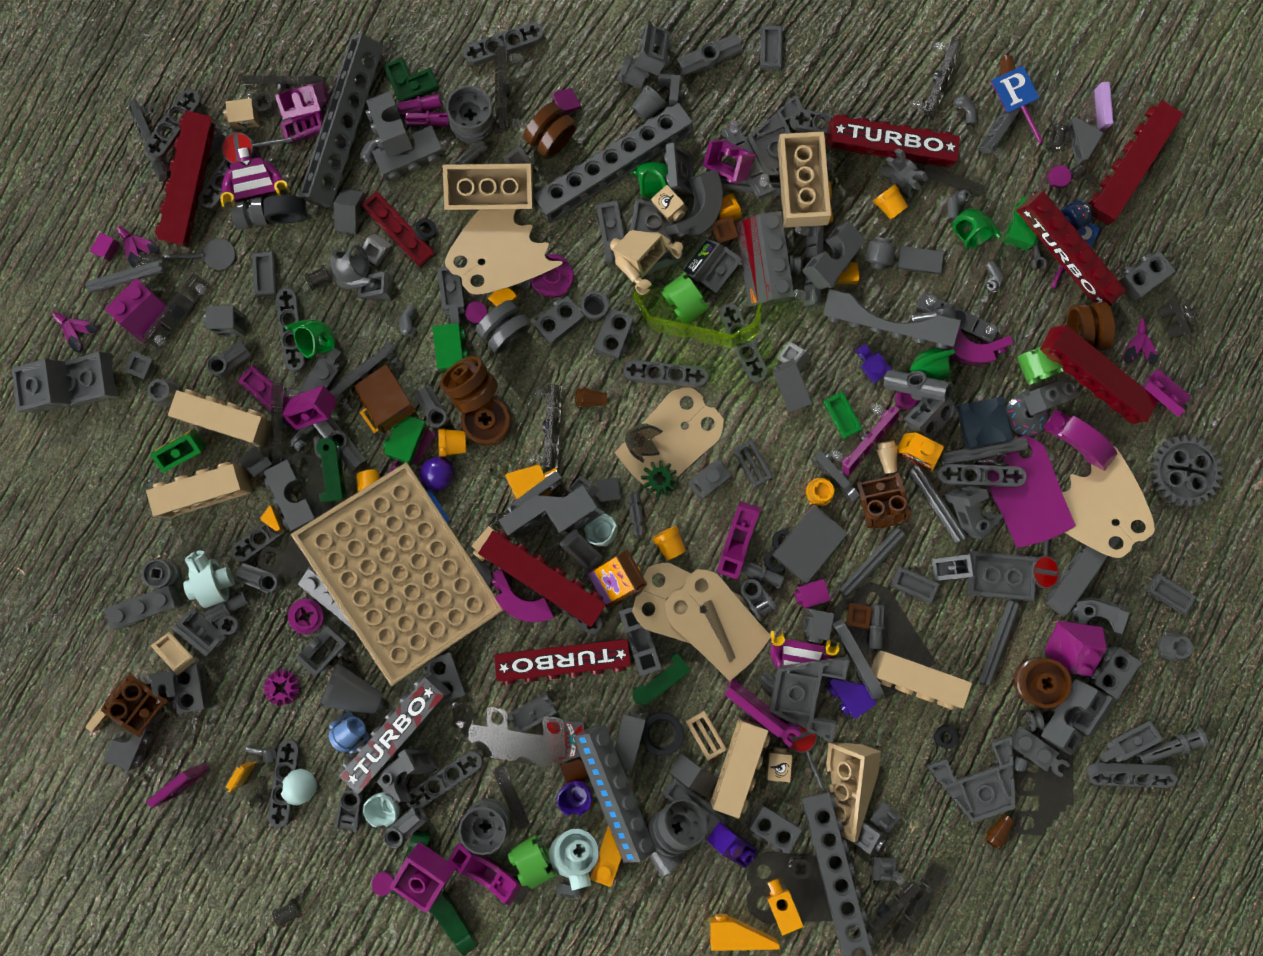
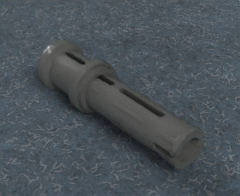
(1181, 741)

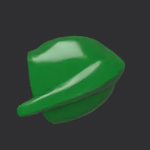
(651, 178)
(981, 227)
(312, 337)
(933, 363)

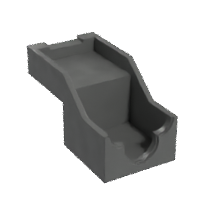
(63, 384)
(566, 513)

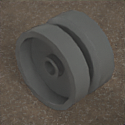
(503, 326)

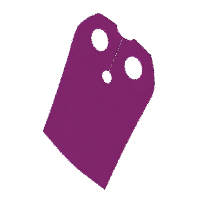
(1038, 506)

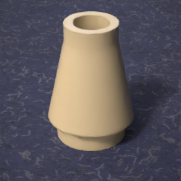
(887, 453)

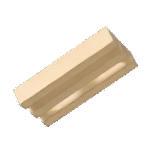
(697, 718)

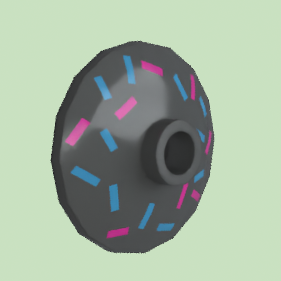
(1019, 422)

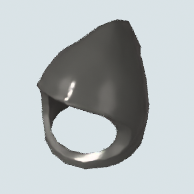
(350, 270)

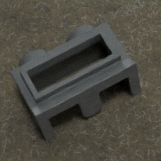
(650, 60)
(1049, 395)
(817, 625)
(315, 644)

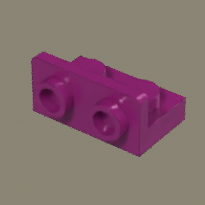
(1166, 391)

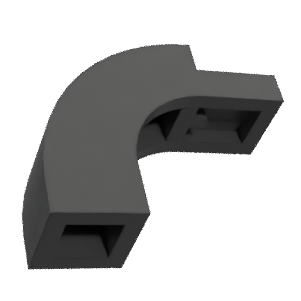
(706, 206)

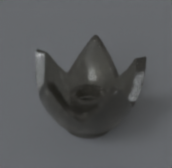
(640, 441)

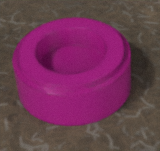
(1059, 176)
(475, 312)
(905, 401)
(382, 882)

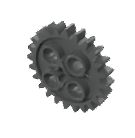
(1189, 451)

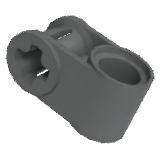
(758, 599)
(349, 813)

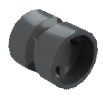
(248, 213)
(161, 573)

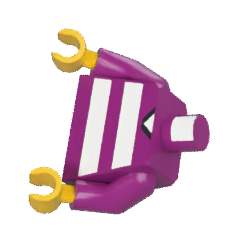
(250, 179)
(789, 651)

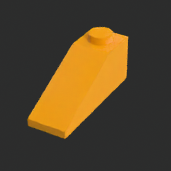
(607, 861)
(732, 934)

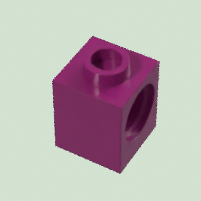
(812, 593)

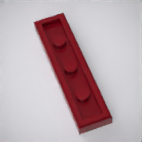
(398, 229)

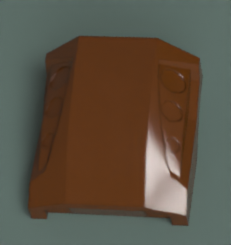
(883, 502)
(133, 704)

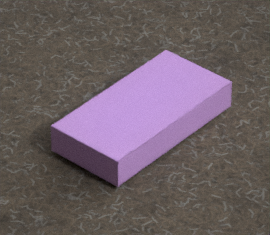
(1103, 106)

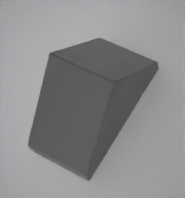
(1082, 139)
(347, 211)
(379, 289)
(953, 567)
(693, 775)

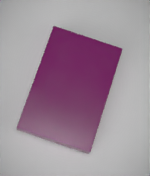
(178, 785)

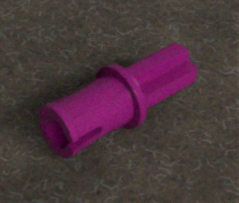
(419, 104)
(427, 119)

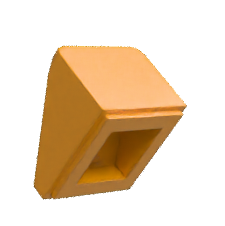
(730, 208)
(850, 275)
(502, 295)
(272, 519)

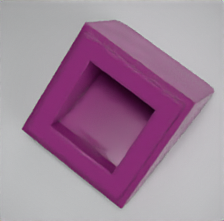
(566, 100)
(104, 246)

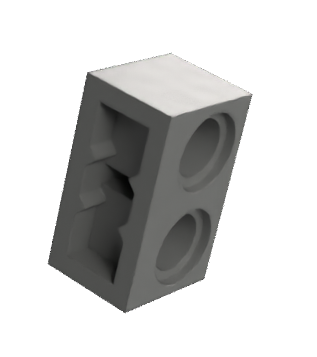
(1147, 277)
(225, 321)
(563, 325)
(609, 332)
(930, 416)
(452, 674)
(1118, 676)
(196, 687)
(777, 824)

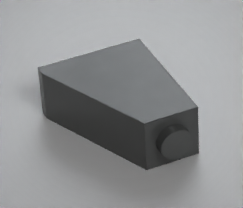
(629, 738)

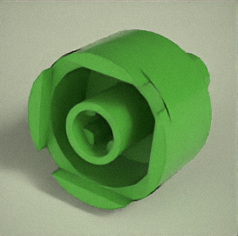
(686, 298)
(1037, 366)
(532, 862)

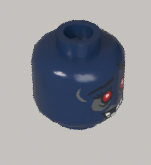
(1078, 214)

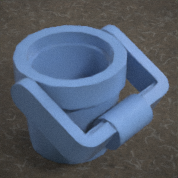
(347, 733)

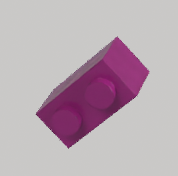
(309, 407)

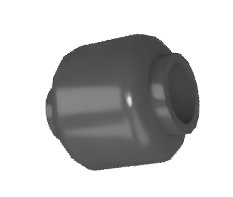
(881, 252)

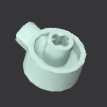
(207, 580)
(575, 866)

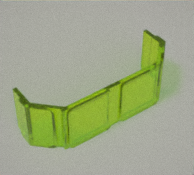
(701, 334)

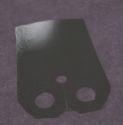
(898, 637)
(806, 893)

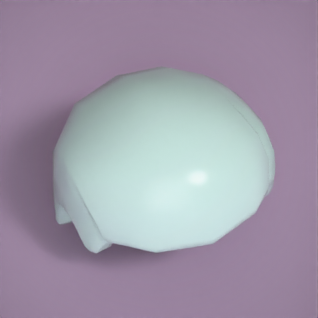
(601, 530)
(299, 787)
(381, 810)

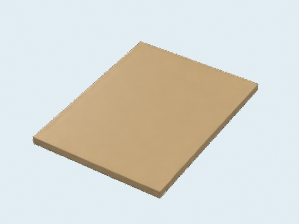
(397, 573)

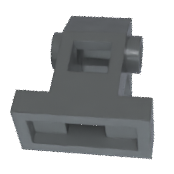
(966, 504)
(1115, 613)
(409, 762)

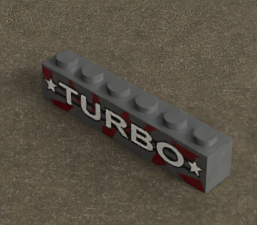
(394, 734)

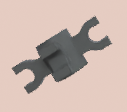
(904, 173)

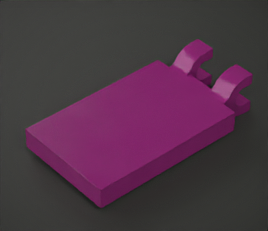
(761, 712)

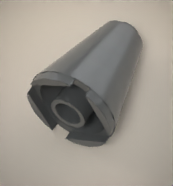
(350, 693)

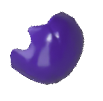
(437, 473)
(574, 798)

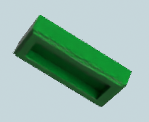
(842, 415)

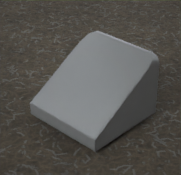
(376, 248)
(793, 351)

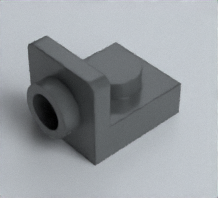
(871, 839)

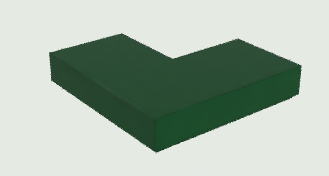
(409, 86)

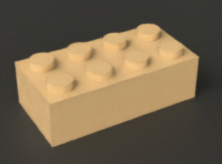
(804, 179)
(488, 186)
(219, 417)
(199, 490)
(927, 682)
(739, 767)

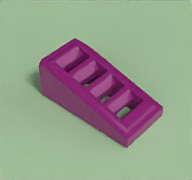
(308, 132)

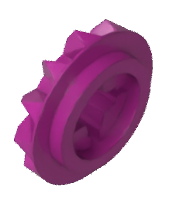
(296, 612)
(292, 687)

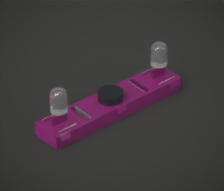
(869, 439)

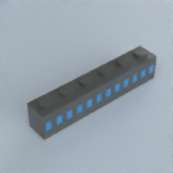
(614, 794)

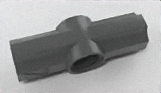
(720, 49)
(918, 385)
(349, 452)

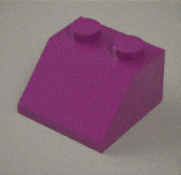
(136, 308)
(1076, 647)
(422, 877)

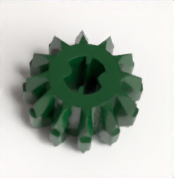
(653, 483)

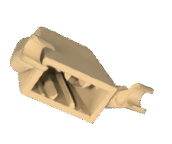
(639, 253)

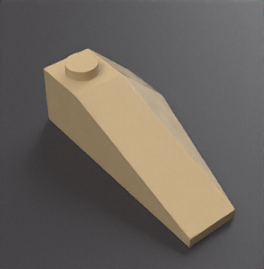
(853, 780)

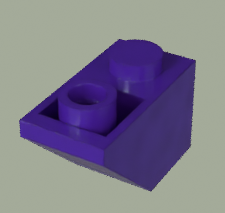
(853, 696)
(732, 845)

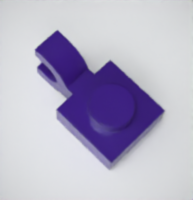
(874, 366)

